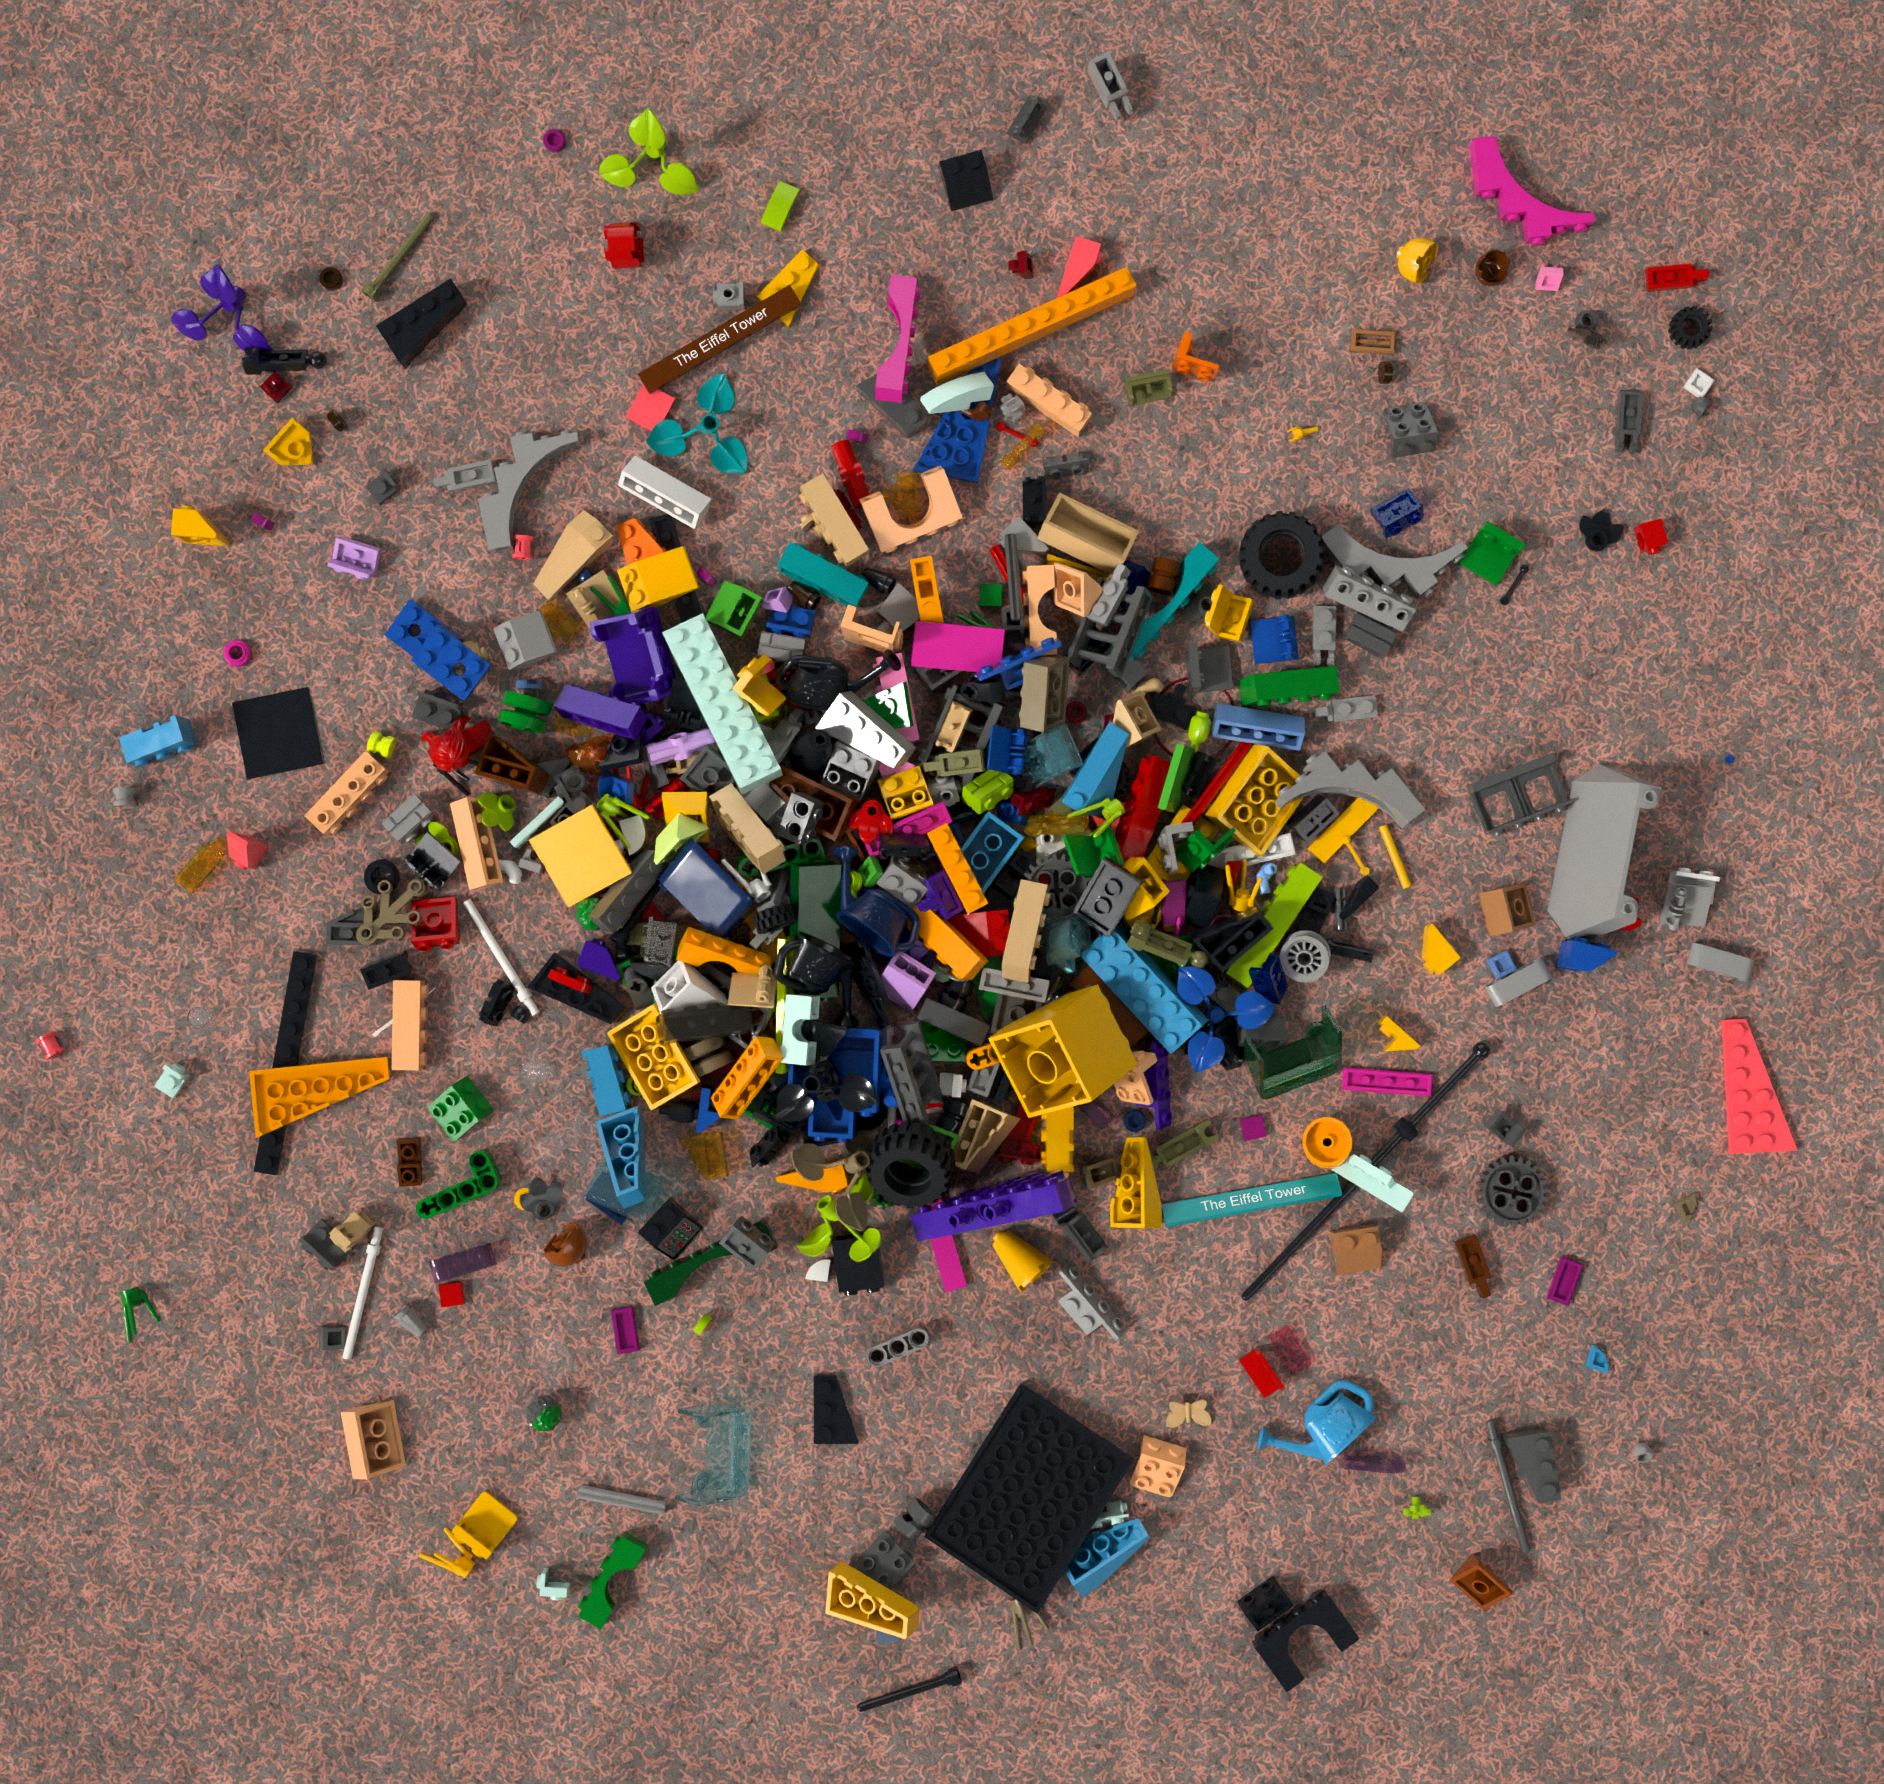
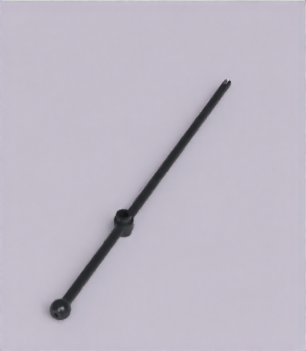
(1406, 1130)

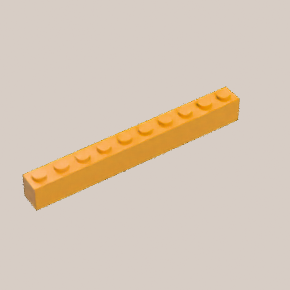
(1031, 326)

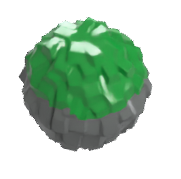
(583, 909)
(543, 1413)

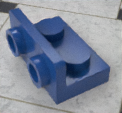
(795, 622)

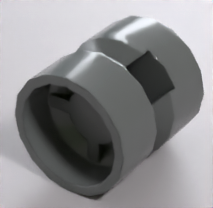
(916, 1517)

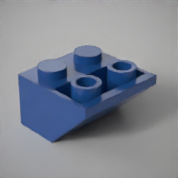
(1581, 956)

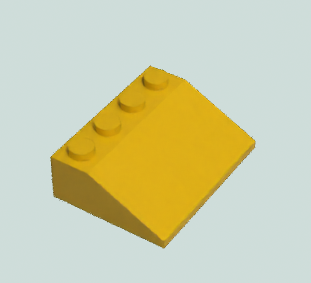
(1250, 799)
(656, 1069)

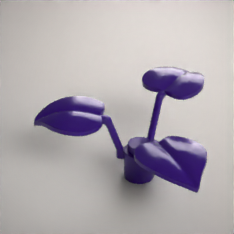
(231, 297)

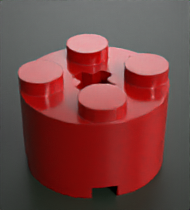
(624, 245)

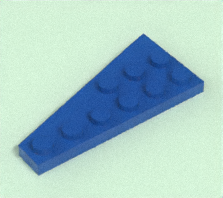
(958, 439)

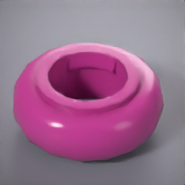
(245, 657)

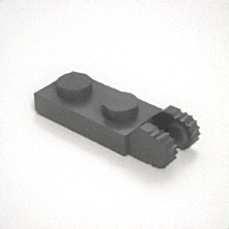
(1628, 419)

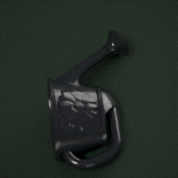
(823, 678)
(818, 968)

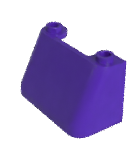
(636, 655)

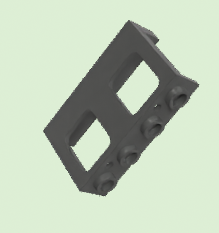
(1512, 783)

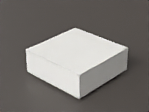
(1698, 383)

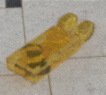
(1056, 824)

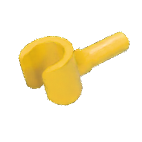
(1299, 432)

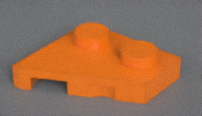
(637, 541)

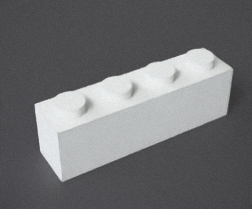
(664, 492)

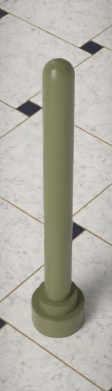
(374, 288)

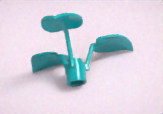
(716, 397)

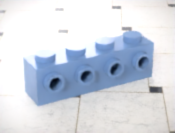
(1258, 727)

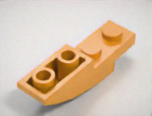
(926, 589)

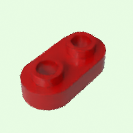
(561, 975)

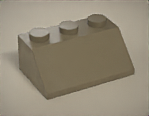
(1044, 693)

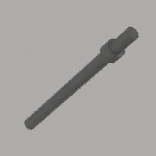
(1496, 1444)

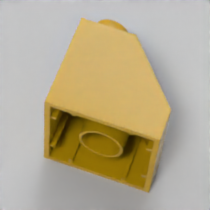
(1064, 1052)

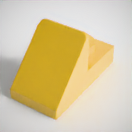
(1400, 1039)

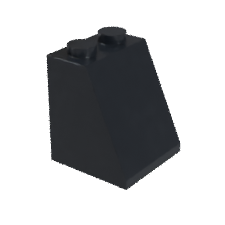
(856, 1275)

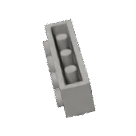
(1369, 598)

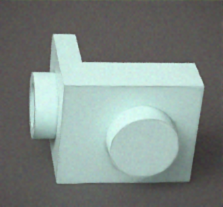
(554, 1590)

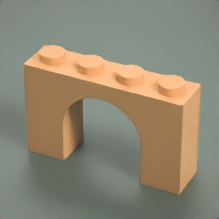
(942, 511)

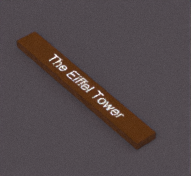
(719, 339)

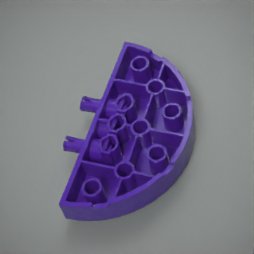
(996, 1205)

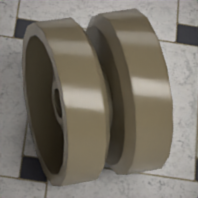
(704, 1053)

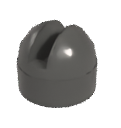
(1699, 405)

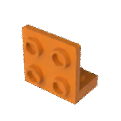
(1187, 364)

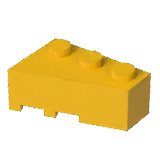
(1058, 1140)

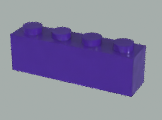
(600, 711)

